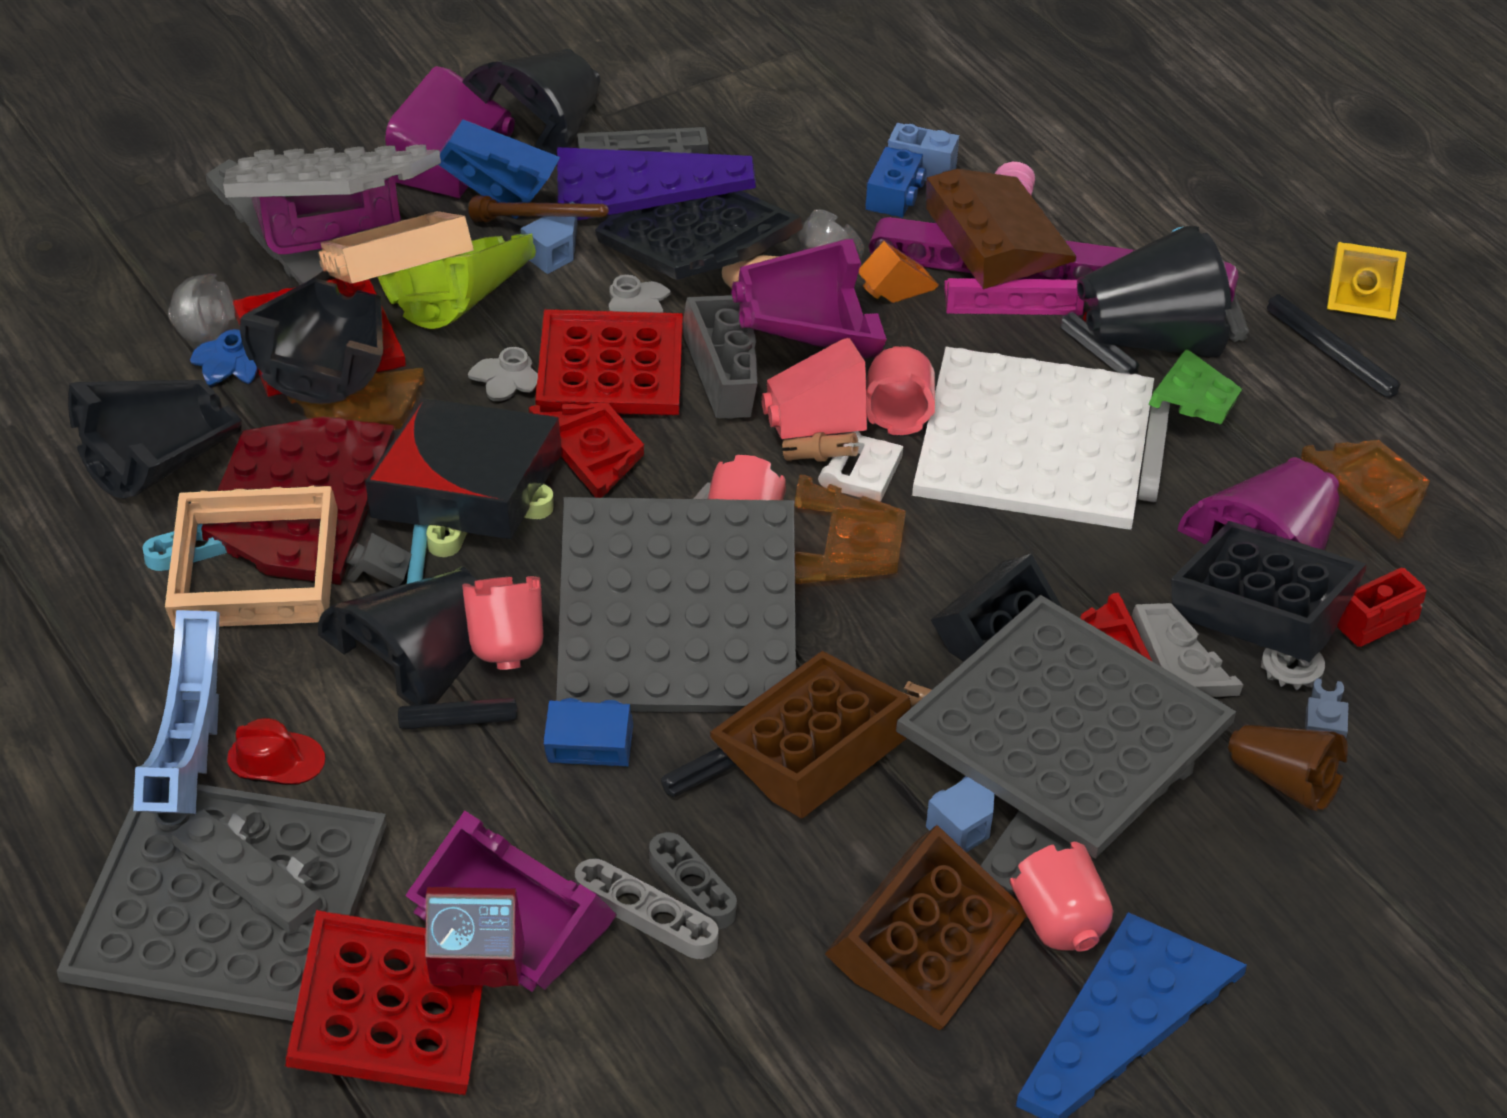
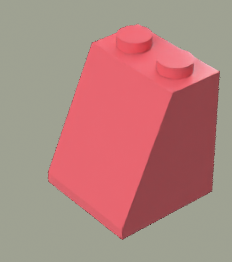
(819, 394)

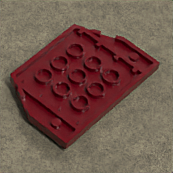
(296, 456)

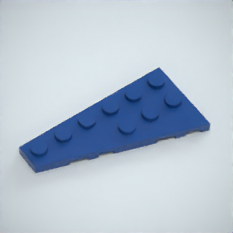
(1126, 1008)

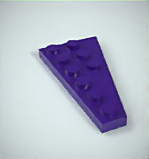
(647, 178)

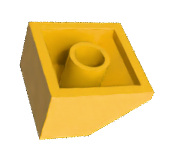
(1366, 280)

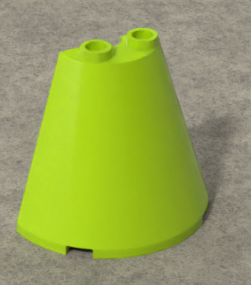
(449, 287)

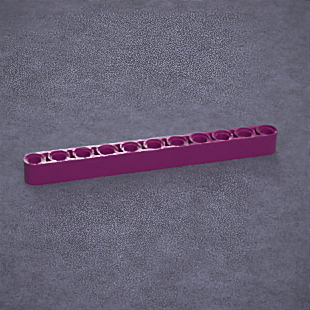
(931, 248)

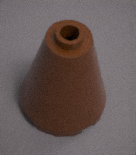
(1292, 760)

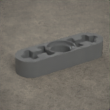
(690, 863)

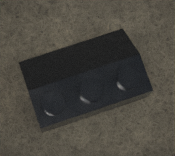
(991, 605)

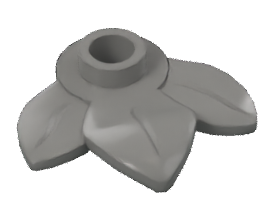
(632, 296)
(505, 374)

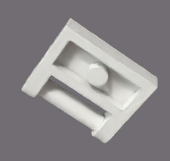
(871, 472)

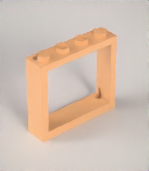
(395, 246)
(243, 505)

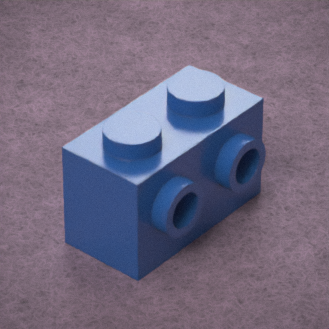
(895, 182)
(588, 732)

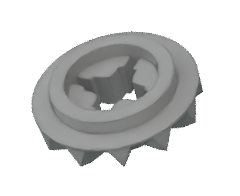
(1303, 674)

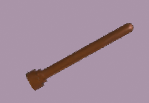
(485, 209)

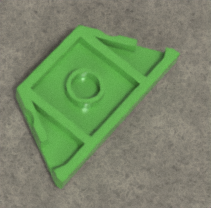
(1197, 389)

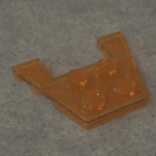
(861, 535)

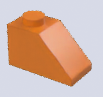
(895, 275)

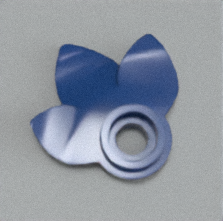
(222, 360)

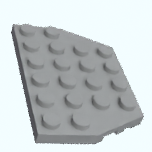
(324, 171)

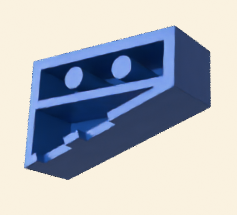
(496, 163)

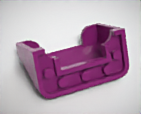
(433, 115)
(305, 221)
(555, 913)

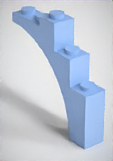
(190, 714)

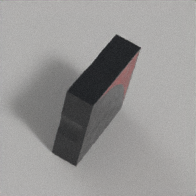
(464, 467)

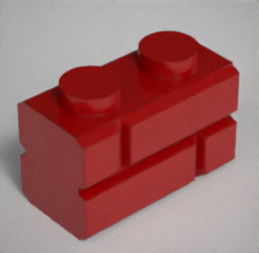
(1382, 607)

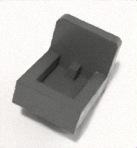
(379, 559)

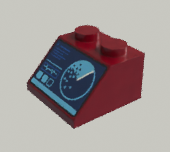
(473, 936)

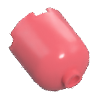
(900, 390)
(746, 480)
(504, 619)
(1063, 897)

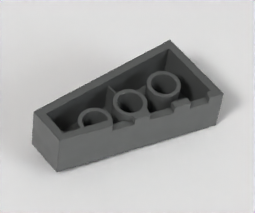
(722, 354)

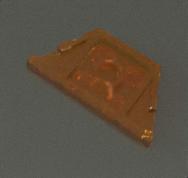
(381, 401)
(1374, 480)

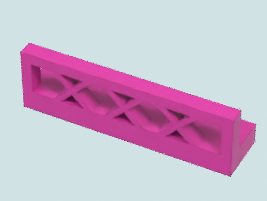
(1013, 297)

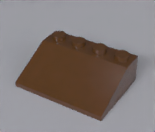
(994, 226)
(813, 732)
(928, 930)

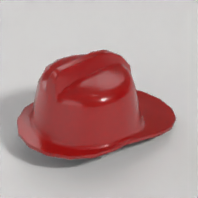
(274, 754)

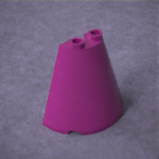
(809, 298)
(1286, 501)

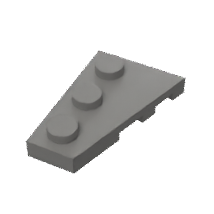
(1175, 647)

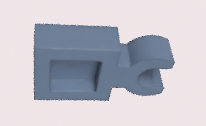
(1326, 710)

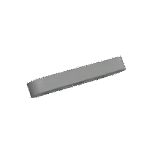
(1153, 453)
(651, 902)

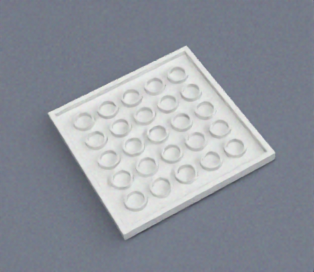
(1035, 438)

